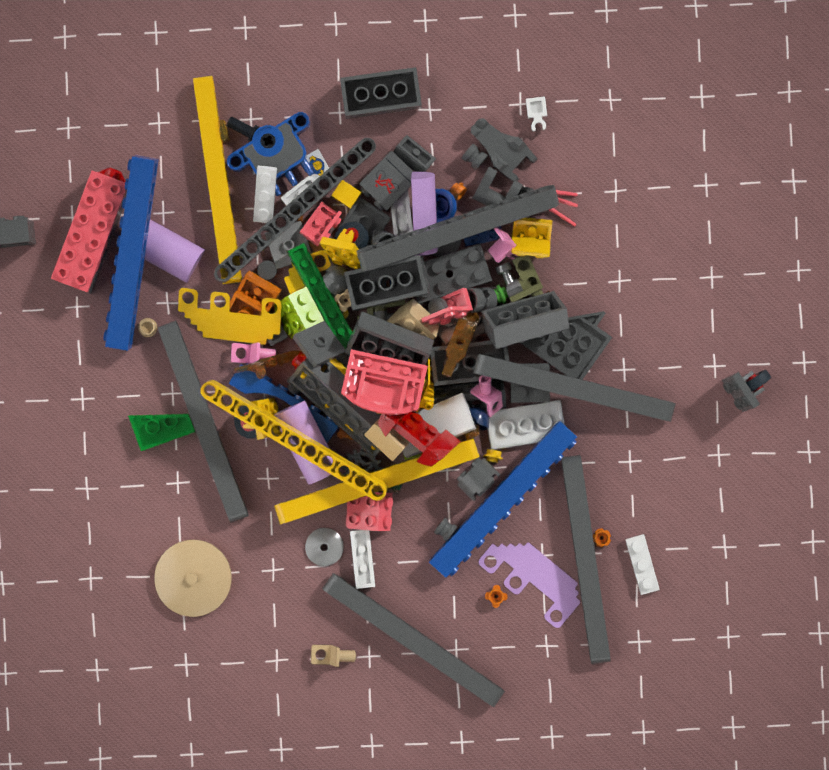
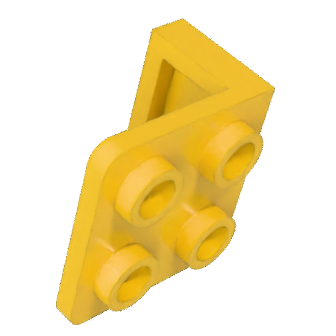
(532, 237)

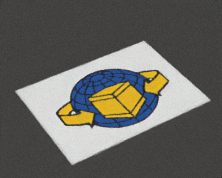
(317, 163)

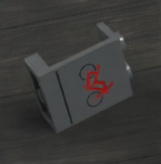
(387, 181)

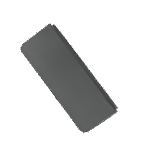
(414, 155)

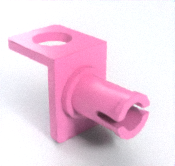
(502, 246)
(253, 353)
(488, 394)

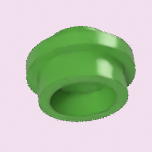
(501, 294)

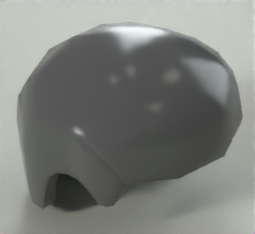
(335, 279)

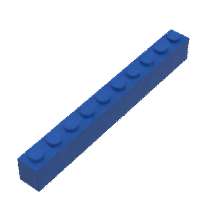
(131, 253)
(502, 499)

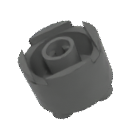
(478, 479)

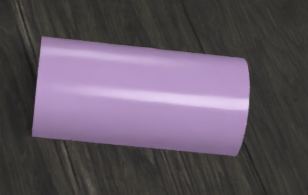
(424, 202)
(172, 252)
(302, 420)

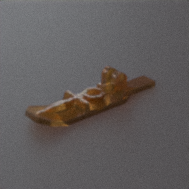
(463, 332)
(259, 366)

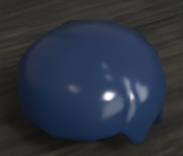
(480, 417)

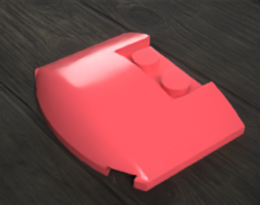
(383, 383)

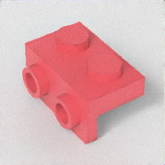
(320, 223)

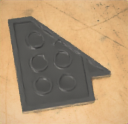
(575, 348)

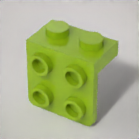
(299, 312)

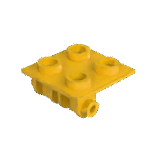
(427, 396)

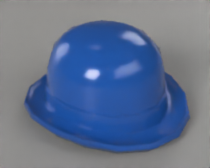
(445, 205)

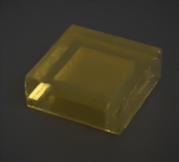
(224, 135)

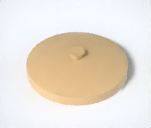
(193, 578)

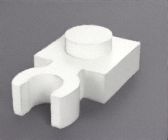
(536, 109)

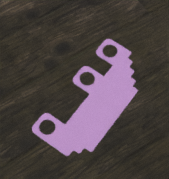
(536, 568)

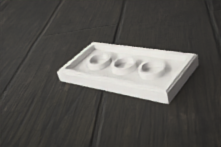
(447, 415)
(523, 424)

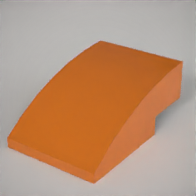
(251, 293)

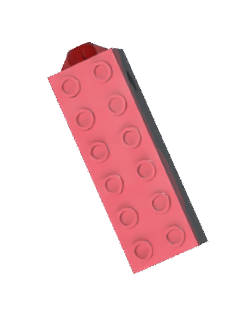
(91, 230)

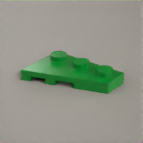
(160, 429)

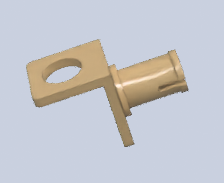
(333, 655)

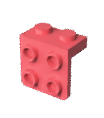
(458, 306)
(370, 514)

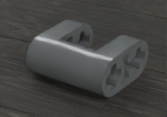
(488, 196)

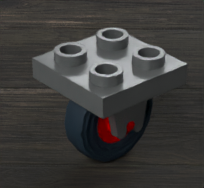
(742, 390)

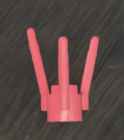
(566, 193)

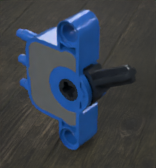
(284, 154)

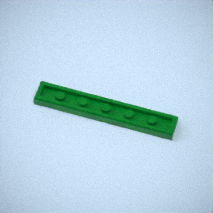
(321, 295)

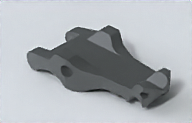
(504, 150)

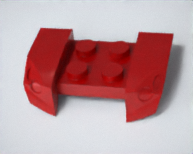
(421, 435)

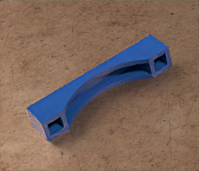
(249, 383)

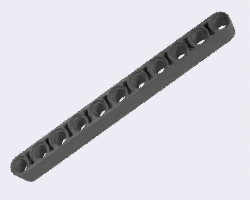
(303, 205)
(457, 228)
(574, 387)
(203, 421)
(585, 559)
(413, 640)

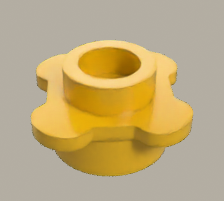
(493, 455)

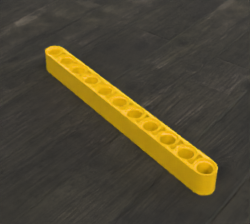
(216, 173)
(284, 439)
(391, 475)

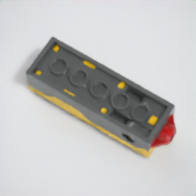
(324, 389)

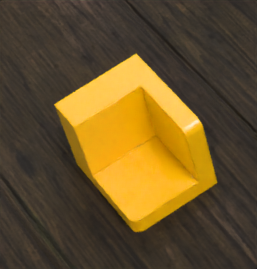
(346, 194)

